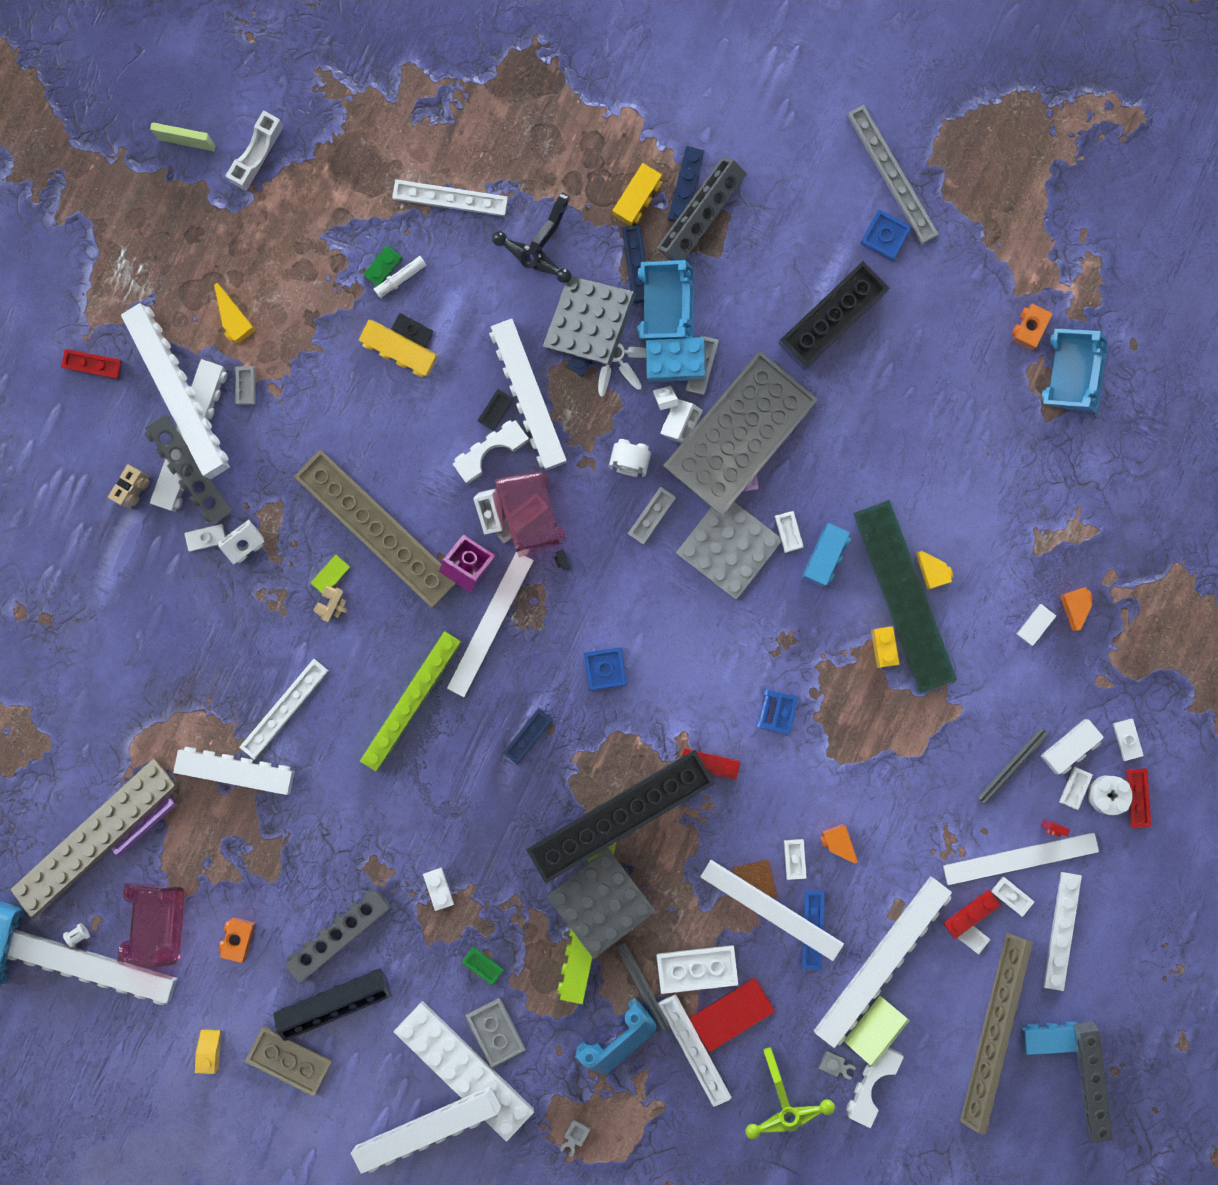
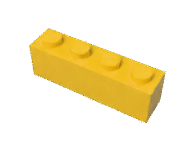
(399, 348)

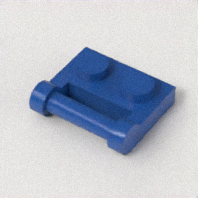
(783, 712)

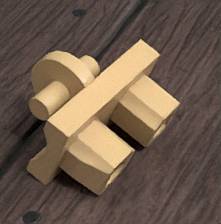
(326, 611)

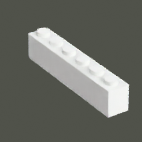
(233, 771)

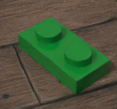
(383, 266)

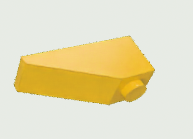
(232, 319)

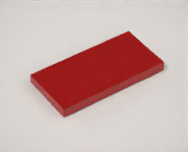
(731, 1014)

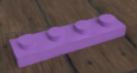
(145, 825)

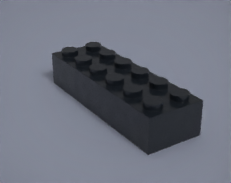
(833, 315)

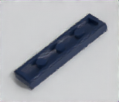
(634, 256)

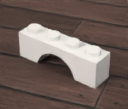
(264, 136)
(509, 437)
(862, 1107)

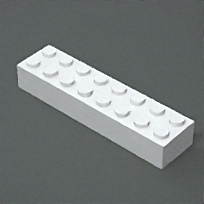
(461, 1066)

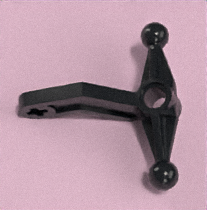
(541, 261)

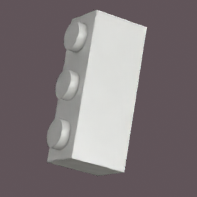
(1072, 747)

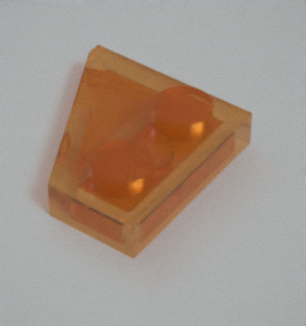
(758, 875)

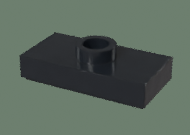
(412, 330)
(495, 410)

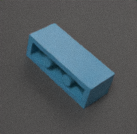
(1048, 1038)

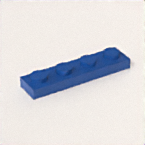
(814, 914)

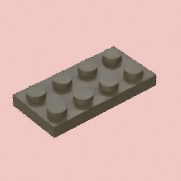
(288, 1061)

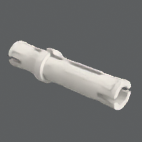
(402, 275)

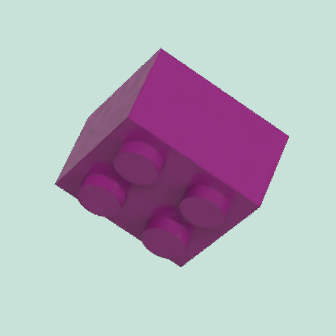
(467, 563)

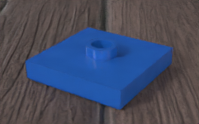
(885, 235)
(605, 669)

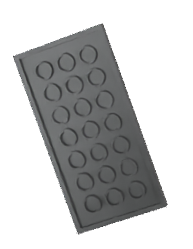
(740, 433)

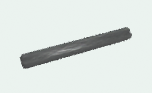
(1013, 766)
(642, 985)

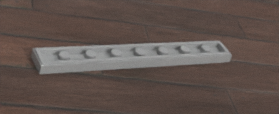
(892, 174)

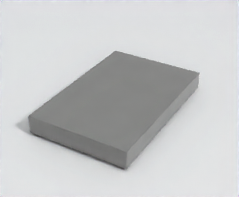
(495, 1032)

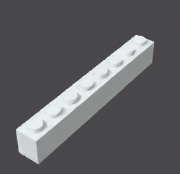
(207, 391)
(528, 394)
(426, 1130)

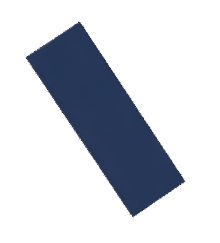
(528, 736)

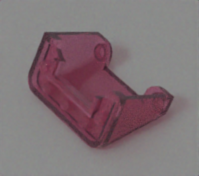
(529, 512)
(154, 925)

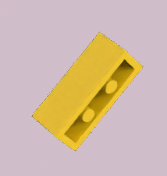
(637, 195)

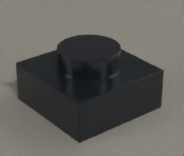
(561, 560)

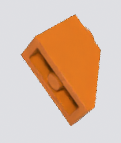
(1077, 606)
(839, 842)

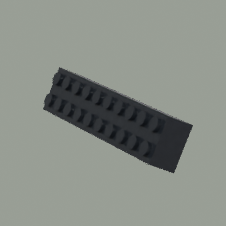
(620, 816)

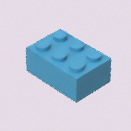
(676, 359)
(826, 555)

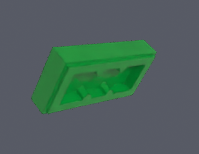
(482, 965)

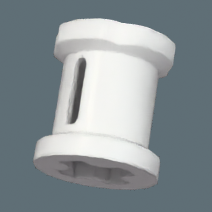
(76, 935)

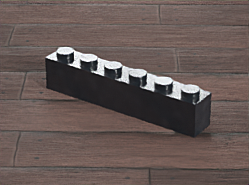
(332, 1004)

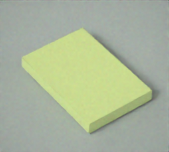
(182, 136)
(876, 1031)

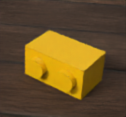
(885, 647)

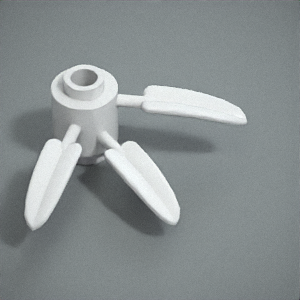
(635, 352)

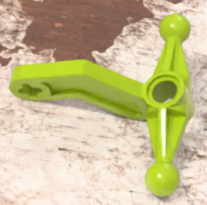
(777, 1122)

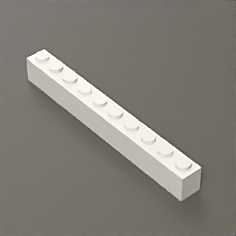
(175, 391)
(882, 962)
(92, 967)

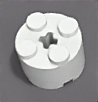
(630, 458)
(1120, 798)

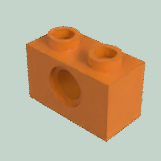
(1039, 318)
(244, 930)

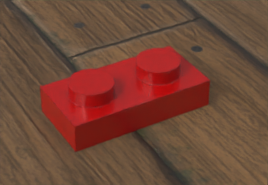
(1054, 829)

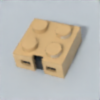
(129, 487)

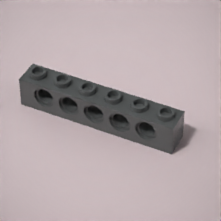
(702, 210)
(163, 425)
(301, 970)
(1093, 1081)

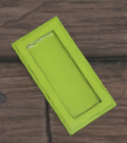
(330, 573)

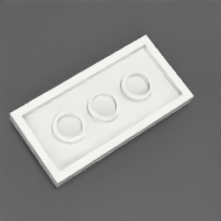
(697, 969)

